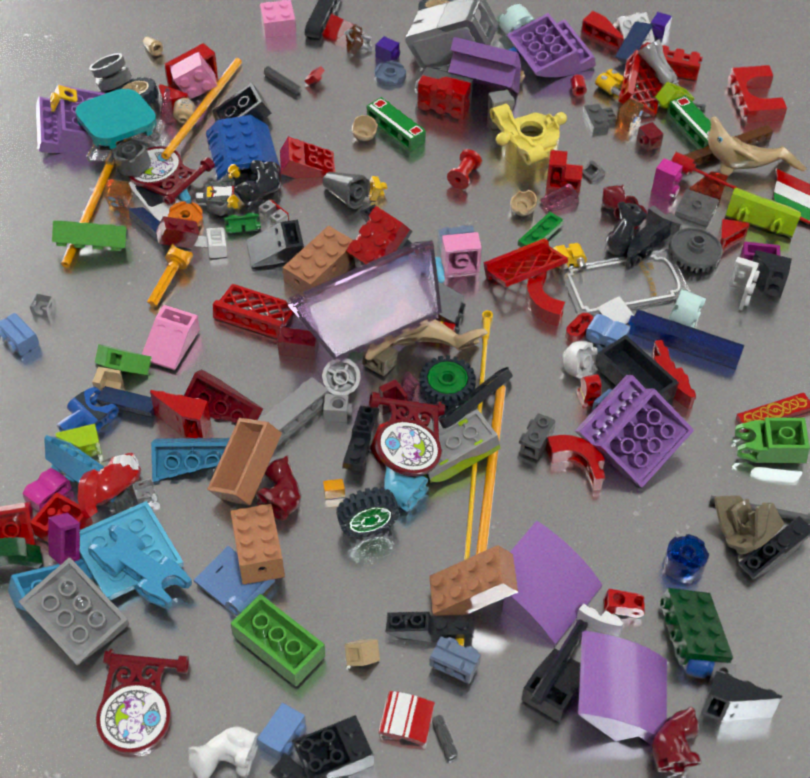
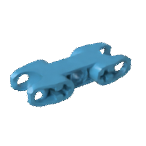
(150, 574)

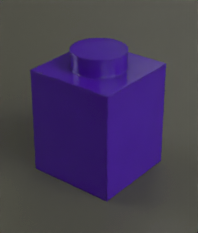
(661, 24)
(387, 49)

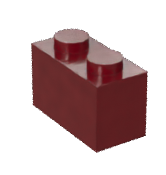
(177, 232)
(297, 343)

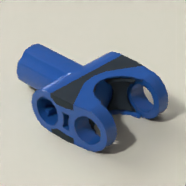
(85, 412)

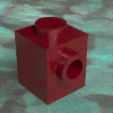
(650, 136)

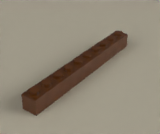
(751, 137)

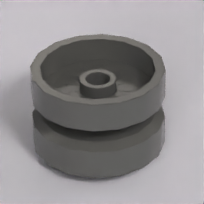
(110, 72)

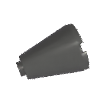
(348, 188)

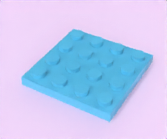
(142, 523)

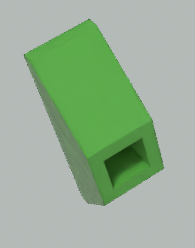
(123, 360)

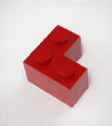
(561, 173)
(56, 506)

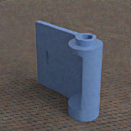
(226, 582)

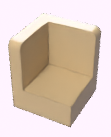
(107, 377)
(362, 652)

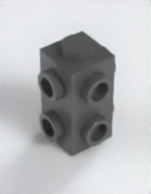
(536, 437)

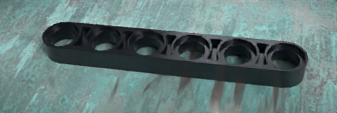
(475, 397)

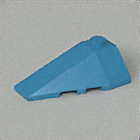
(24, 582)

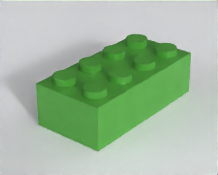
(278, 639)

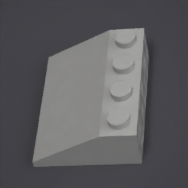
(74, 611)

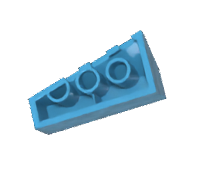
(184, 455)
(69, 459)

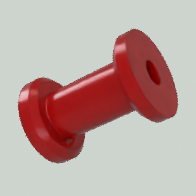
(470, 161)

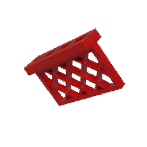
(632, 79)
(531, 255)
(251, 318)

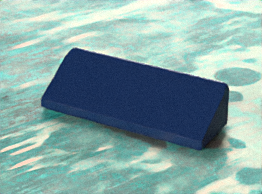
(633, 40)
(145, 220)
(126, 401)

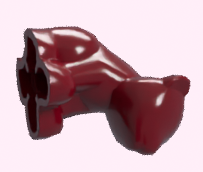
(613, 195)
(285, 494)
(671, 744)

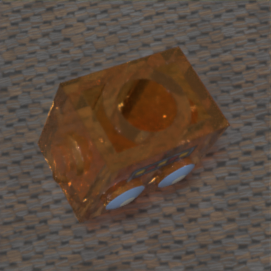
(629, 114)
(118, 193)

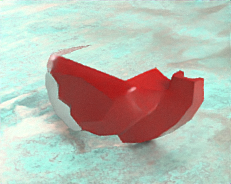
(99, 487)

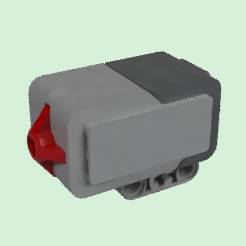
(436, 26)

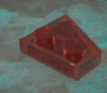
(710, 187)

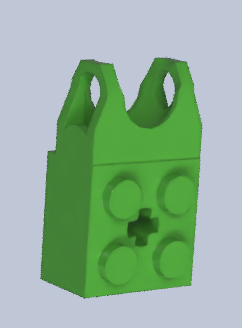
(774, 440)

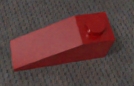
(601, 29)

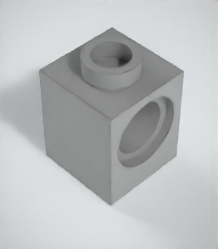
(330, 409)

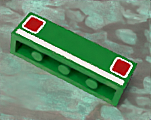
(690, 120)
(397, 124)

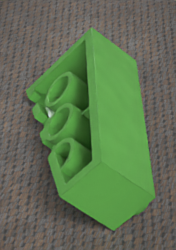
(89, 234)

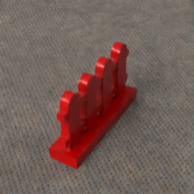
(681, 67)

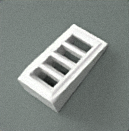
(216, 243)

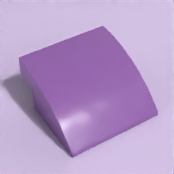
(551, 48)
(486, 64)
(59, 129)
(635, 430)
(549, 583)
(622, 687)

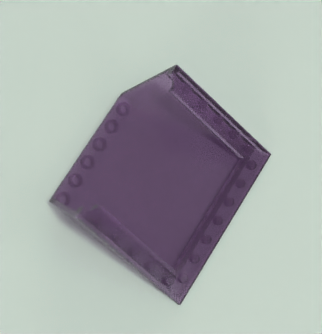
(372, 301)

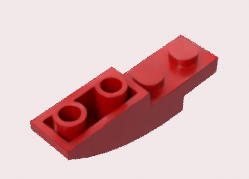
(684, 394)

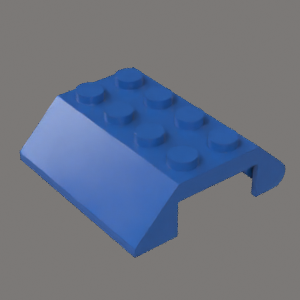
(239, 143)

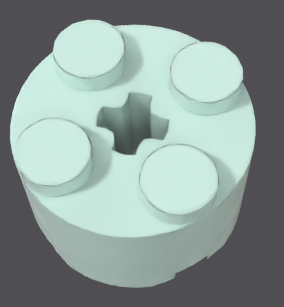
(515, 18)
(687, 308)

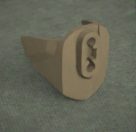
(742, 526)

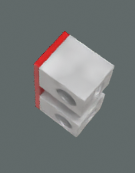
(273, 211)

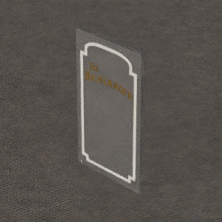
(647, 284)

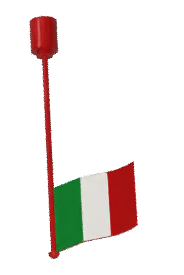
(787, 190)

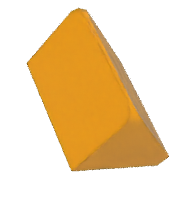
(334, 488)

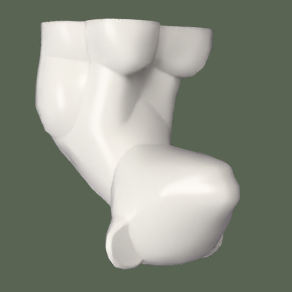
(233, 745)

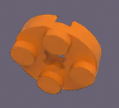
(192, 210)

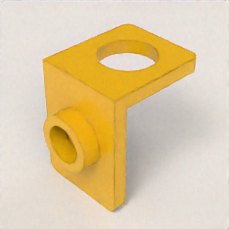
(60, 94)

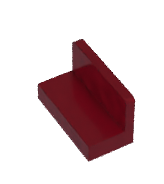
(394, 391)

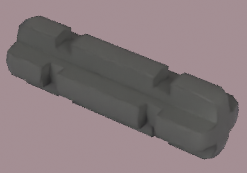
(445, 736)

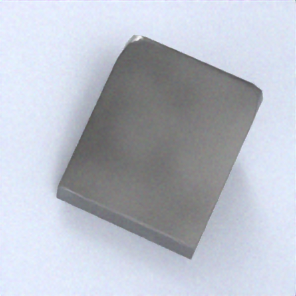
(593, 171)

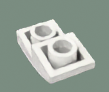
(606, 623)

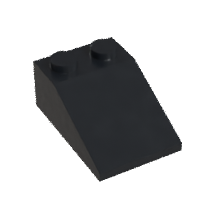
(243, 103)

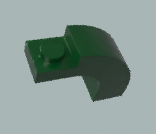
(16, 552)

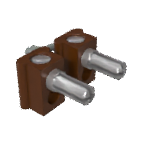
(355, 40)

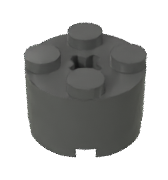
(131, 157)

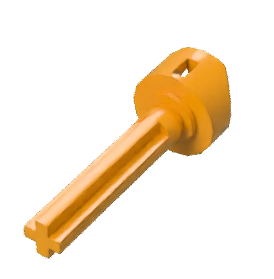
(177, 260)

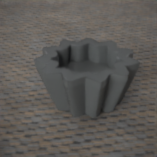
(121, 502)

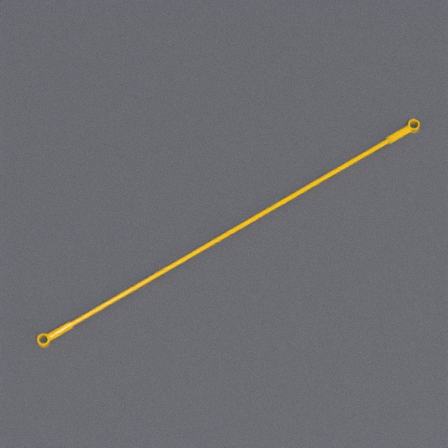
(486, 325)

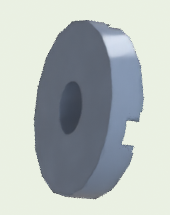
(382, 76)

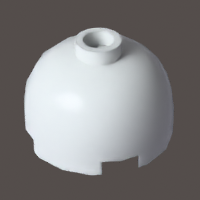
(579, 359)
(332, 376)

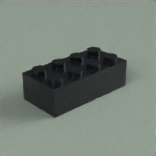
(627, 358)

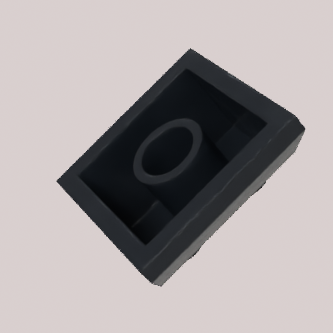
(773, 272)

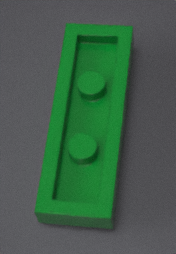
(543, 229)

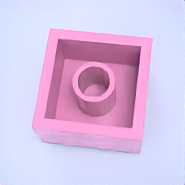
(278, 18)
(193, 75)
(461, 253)

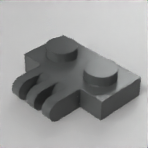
(599, 118)

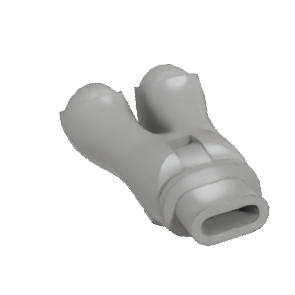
(655, 57)

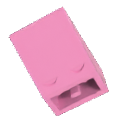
(171, 336)

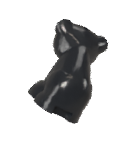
(263, 181)
(622, 235)

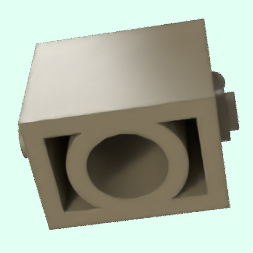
(383, 362)

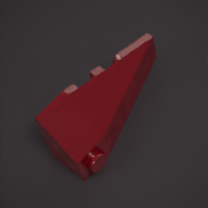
(222, 399)

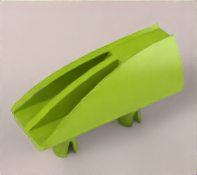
(762, 213)

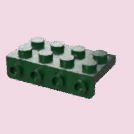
(694, 626)

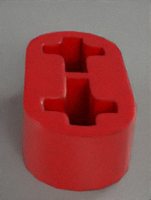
(577, 324)

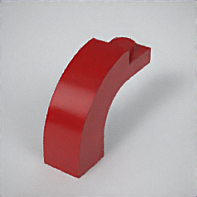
(542, 305)
(580, 451)

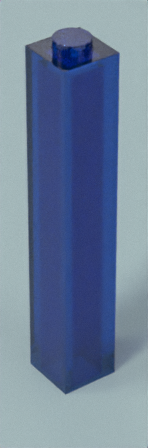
(686, 339)

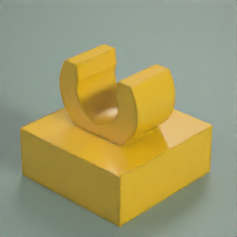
(376, 188)

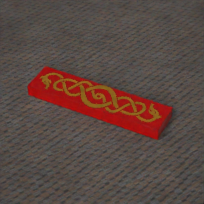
(782, 408)

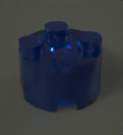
(685, 558)

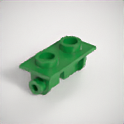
(250, 221)

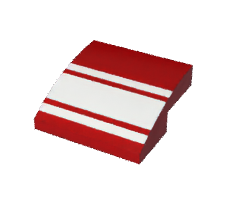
(406, 717)

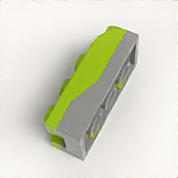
(463, 446)

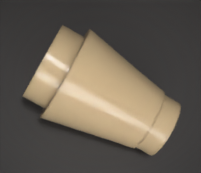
(153, 46)

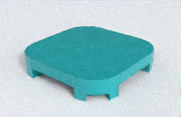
(115, 117)

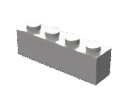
(296, 407)

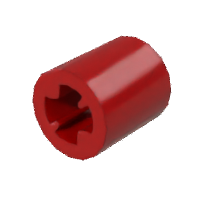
(578, 85)

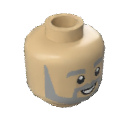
(183, 110)

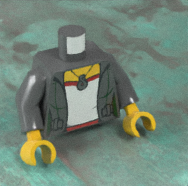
(220, 194)

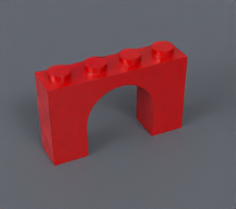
(754, 108)

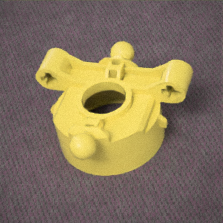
(521, 149)

